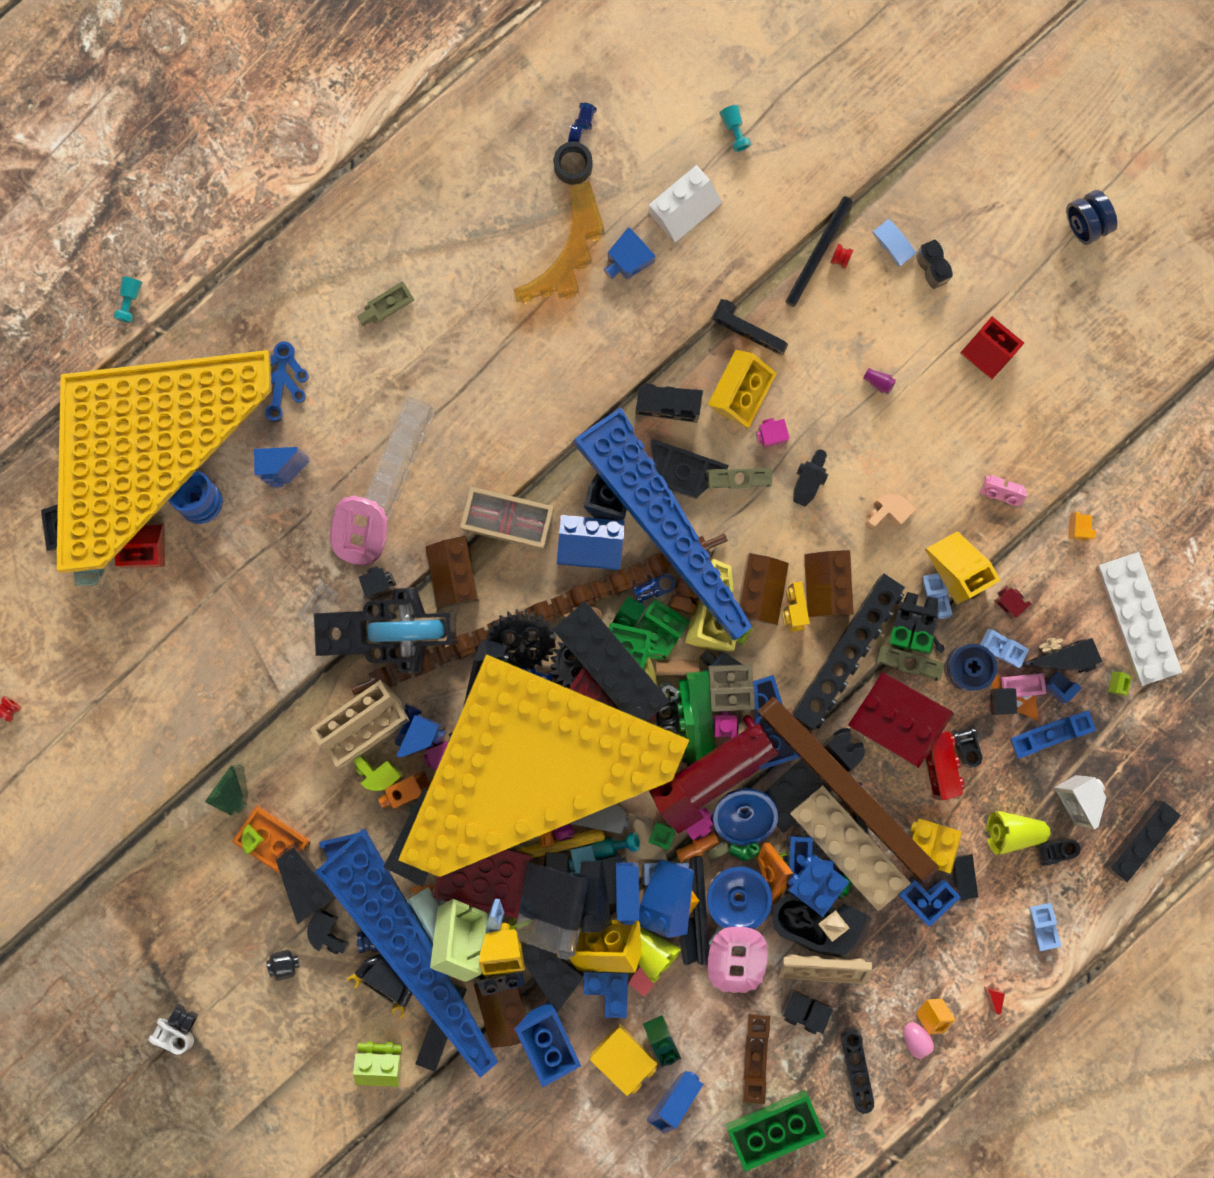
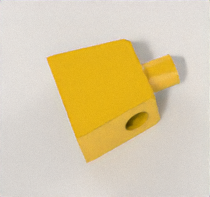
(501, 952)

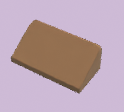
(676, 667)

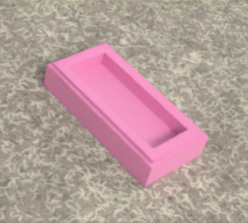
(1025, 684)

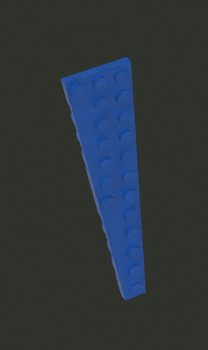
(632, 477)
(383, 914)

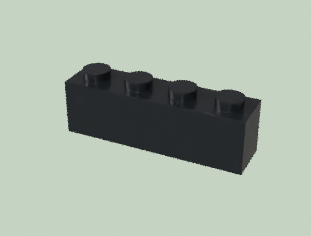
(1141, 840)

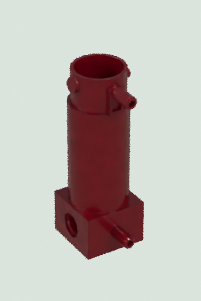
(713, 775)

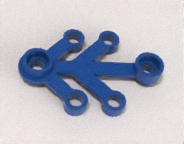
(280, 378)

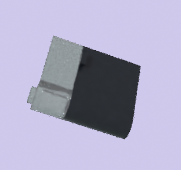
(551, 909)

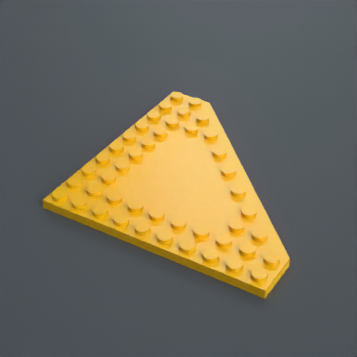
(137, 439)
(528, 764)

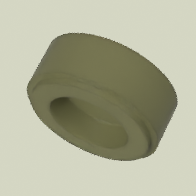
(718, 850)

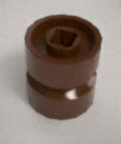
(684, 599)

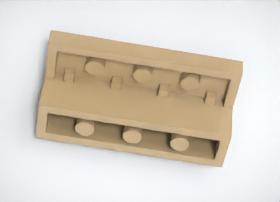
(360, 724)

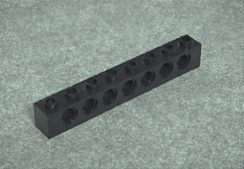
(883, 586)

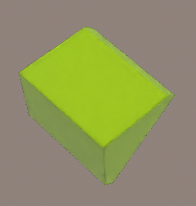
(1120, 683)

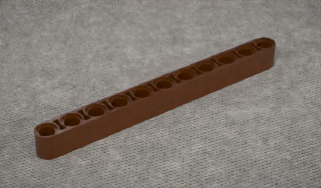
(848, 789)

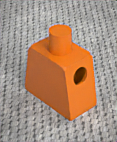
(404, 791)

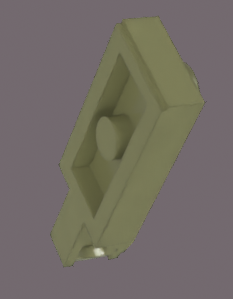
(386, 304)

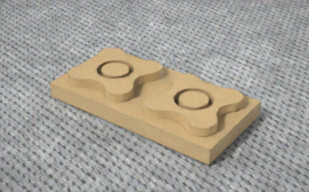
(823, 970)

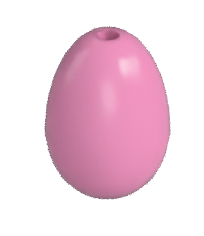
(917, 1040)

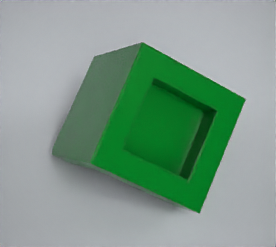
(662, 835)

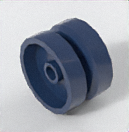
(1091, 217)
(983, 667)

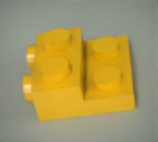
(795, 615)
(937, 842)

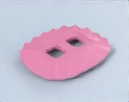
(373, 534)
(721, 959)

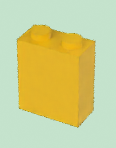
(623, 1060)

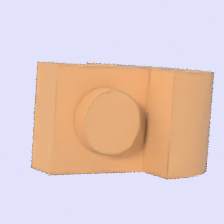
(893, 507)

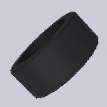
(568, 147)

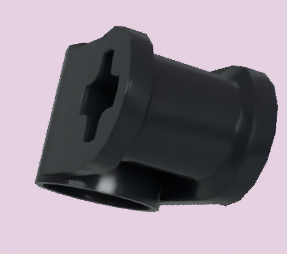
(967, 745)
(1053, 851)

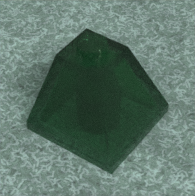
(230, 791)

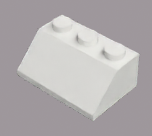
(685, 204)
(1083, 800)

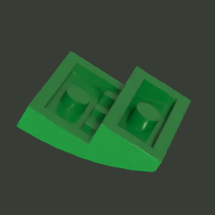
(665, 626)

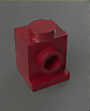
(1011, 602)

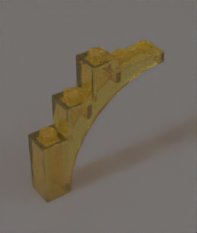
(576, 254)

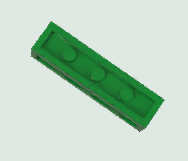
(700, 701)

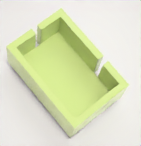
(458, 940)

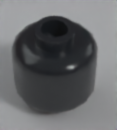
(282, 965)

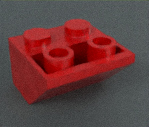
(992, 347)
(144, 549)

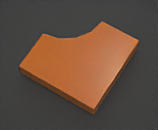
(774, 871)

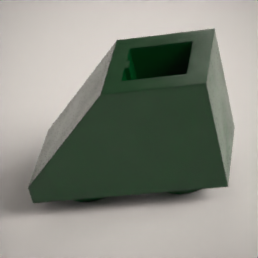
(629, 613)
(662, 1041)

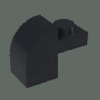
(320, 933)

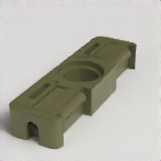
(752, 477)
(896, 658)

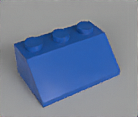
(278, 465)
(590, 542)
(421, 735)
(547, 1044)

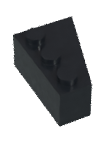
(669, 402)
(302, 883)
(553, 975)

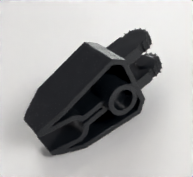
(810, 477)

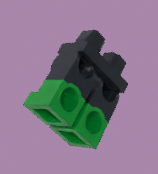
(915, 617)

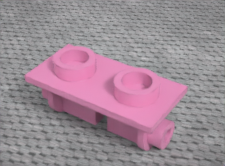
(1012, 494)

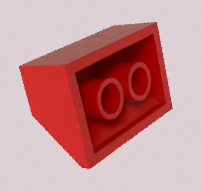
(943, 768)

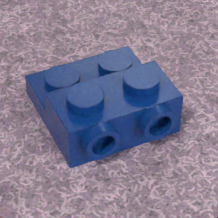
(817, 884)

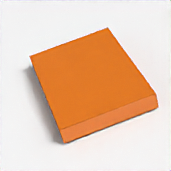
(276, 837)

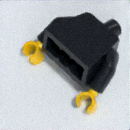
(383, 980)

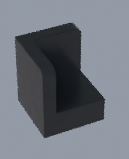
(1004, 701)

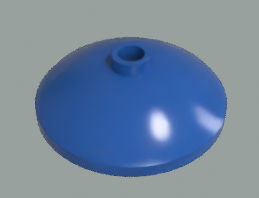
(747, 825)
(750, 909)

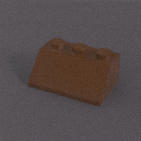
(452, 572)
(829, 583)
(763, 588)
(502, 1015)

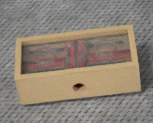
(507, 518)

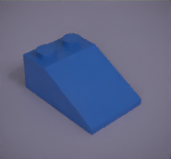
(667, 900)

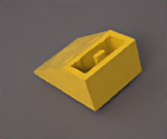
(961, 567)

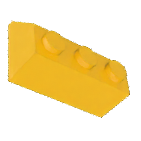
(742, 388)
(609, 951)

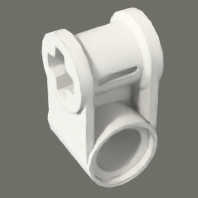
(167, 1037)

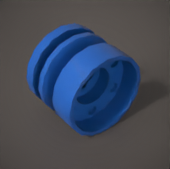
(198, 499)

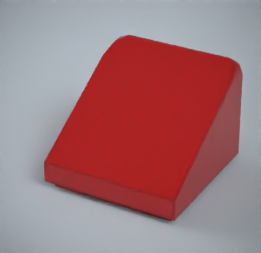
(995, 999)

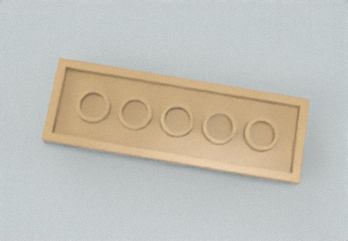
(850, 847)

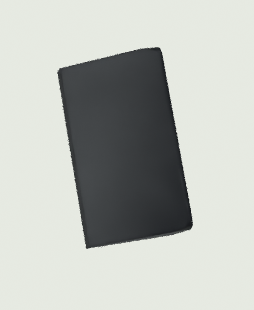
(965, 877)
(688, 944)

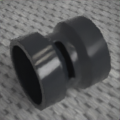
(183, 1019)

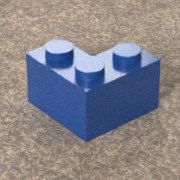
(797, 850)
(931, 904)
(613, 986)

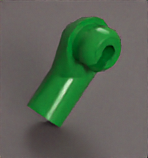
(744, 853)

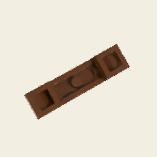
(756, 1058)

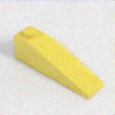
(703, 628)

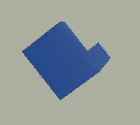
(1062, 688)

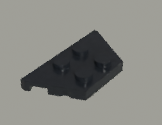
(683, 469)

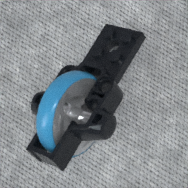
(406, 630)

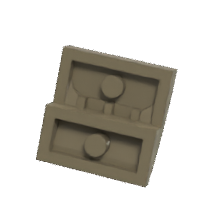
(731, 687)

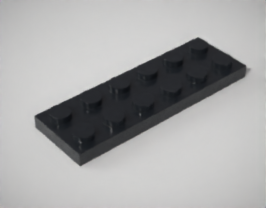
(610, 663)

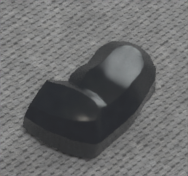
(800, 925)

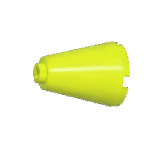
(1014, 832)
(656, 954)

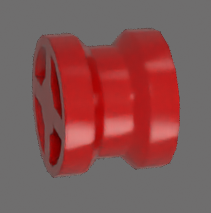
(841, 256)
(8, 708)

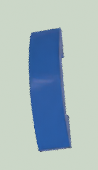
(1052, 734)

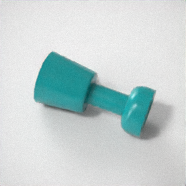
(732, 120)
(129, 291)
(609, 846)

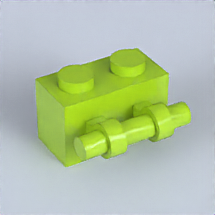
(376, 1068)

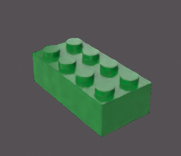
(775, 1130)

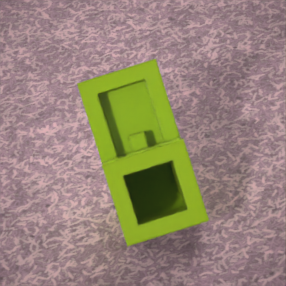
(377, 779)

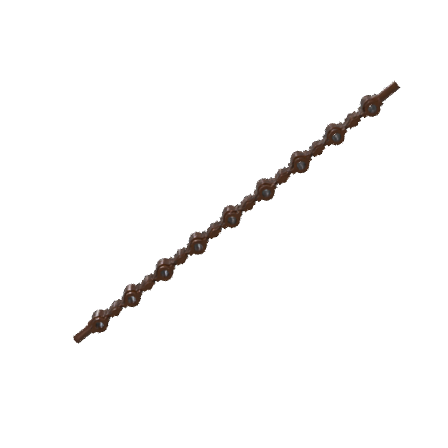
(615, 582)

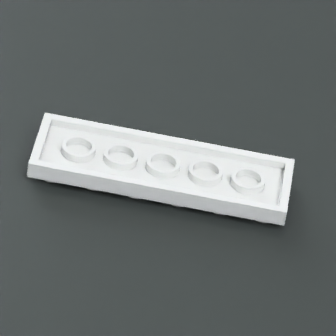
(1139, 619)

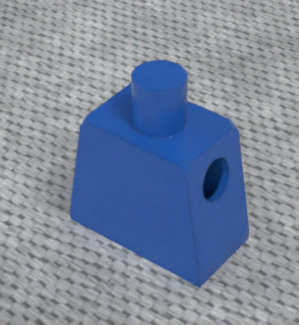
(628, 256)

